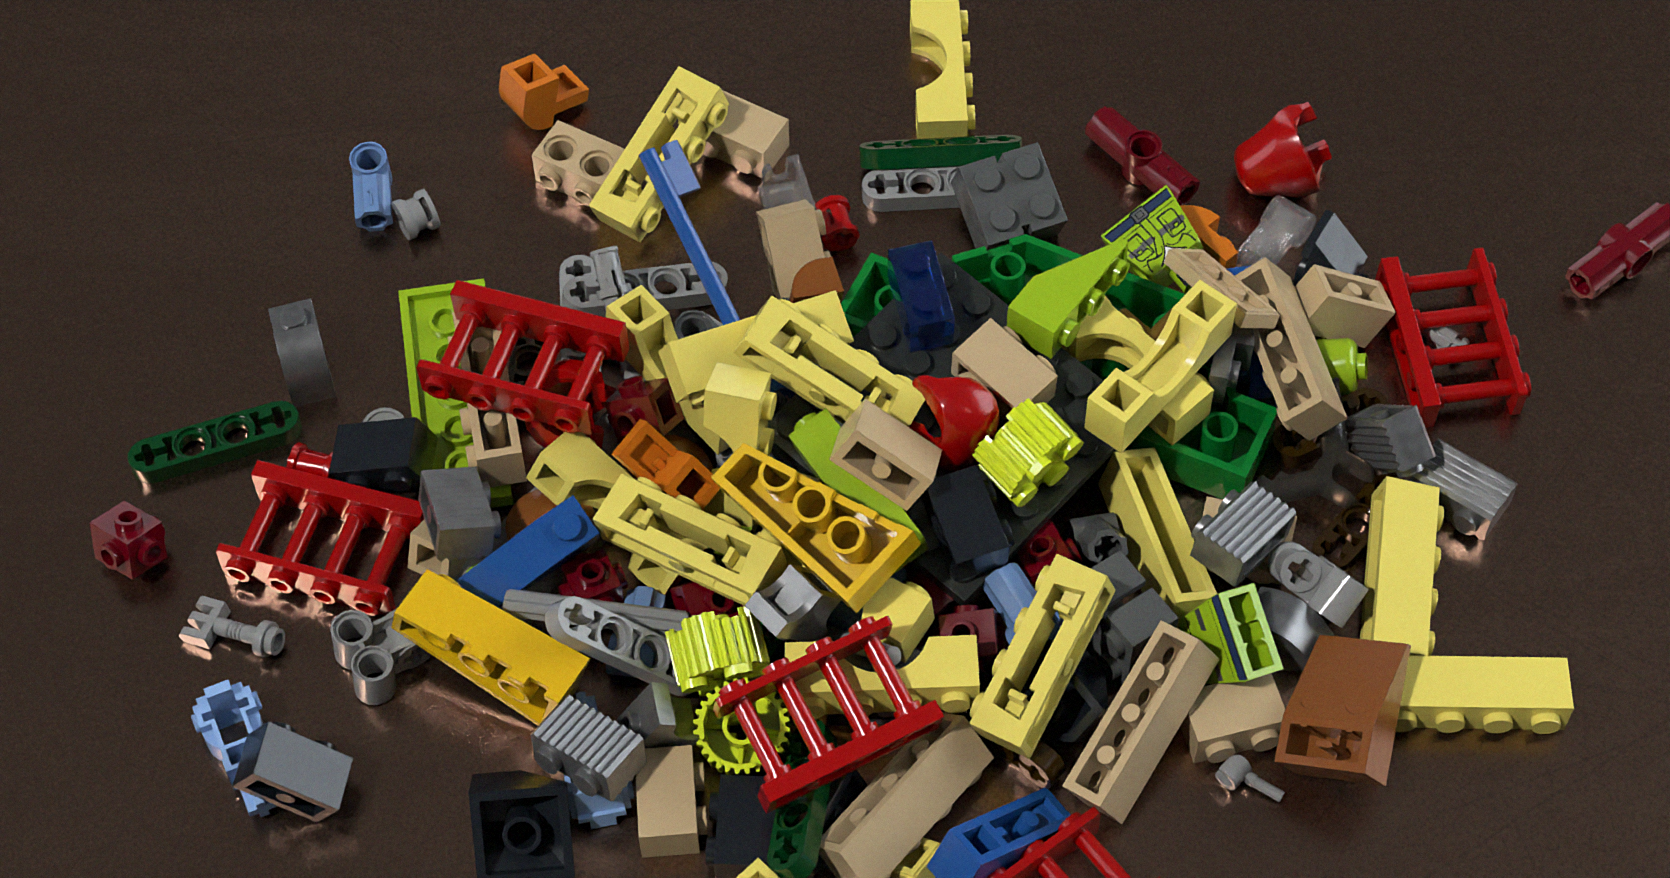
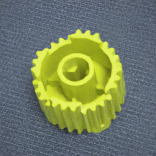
(1028, 451)
(717, 650)
(724, 749)

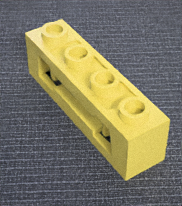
(699, 110)
(783, 328)
(630, 523)
(1002, 710)

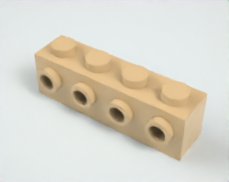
(1292, 357)
(494, 432)
(1141, 721)
(905, 801)

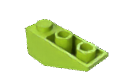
(1059, 299)

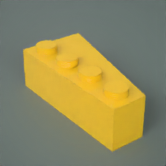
(829, 534)
(489, 646)

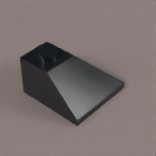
(521, 826)

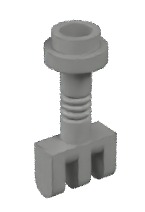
(265, 638)

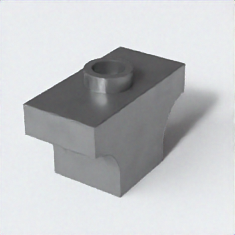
(794, 605)
(660, 718)

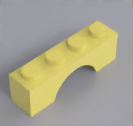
(937, 35)
(648, 332)
(1124, 340)
(1133, 398)
(738, 411)
(582, 469)
(905, 604)
(941, 672)

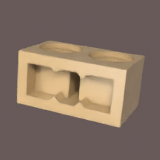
(574, 162)

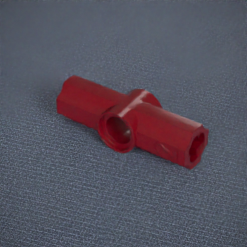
(1140, 155)
(1621, 252)

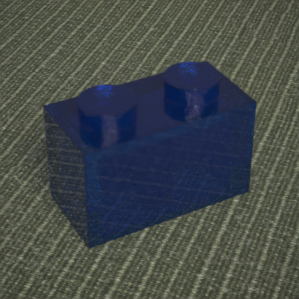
(921, 296)

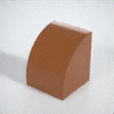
(816, 279)

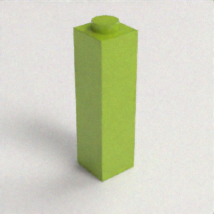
(814, 441)

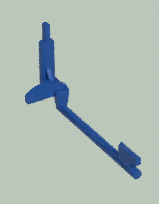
(673, 180)

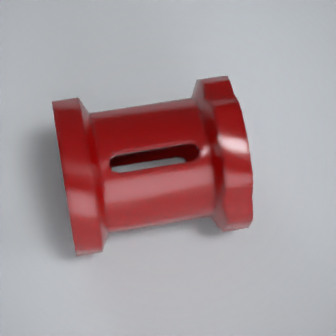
(837, 222)
(309, 461)

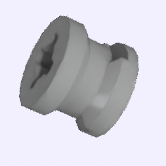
(416, 215)

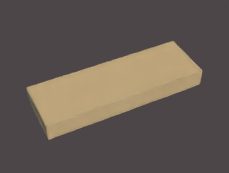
(1198, 265)

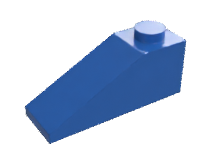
(532, 553)
(997, 837)

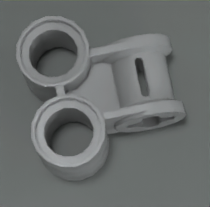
(1317, 581)
(377, 651)

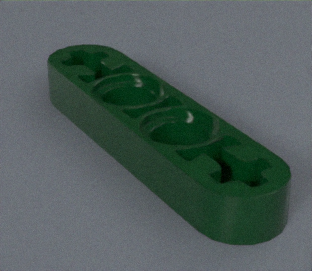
(934, 151)
(216, 448)
(795, 849)

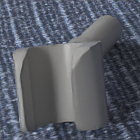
(1238, 770)

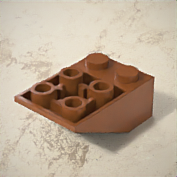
(1345, 710)

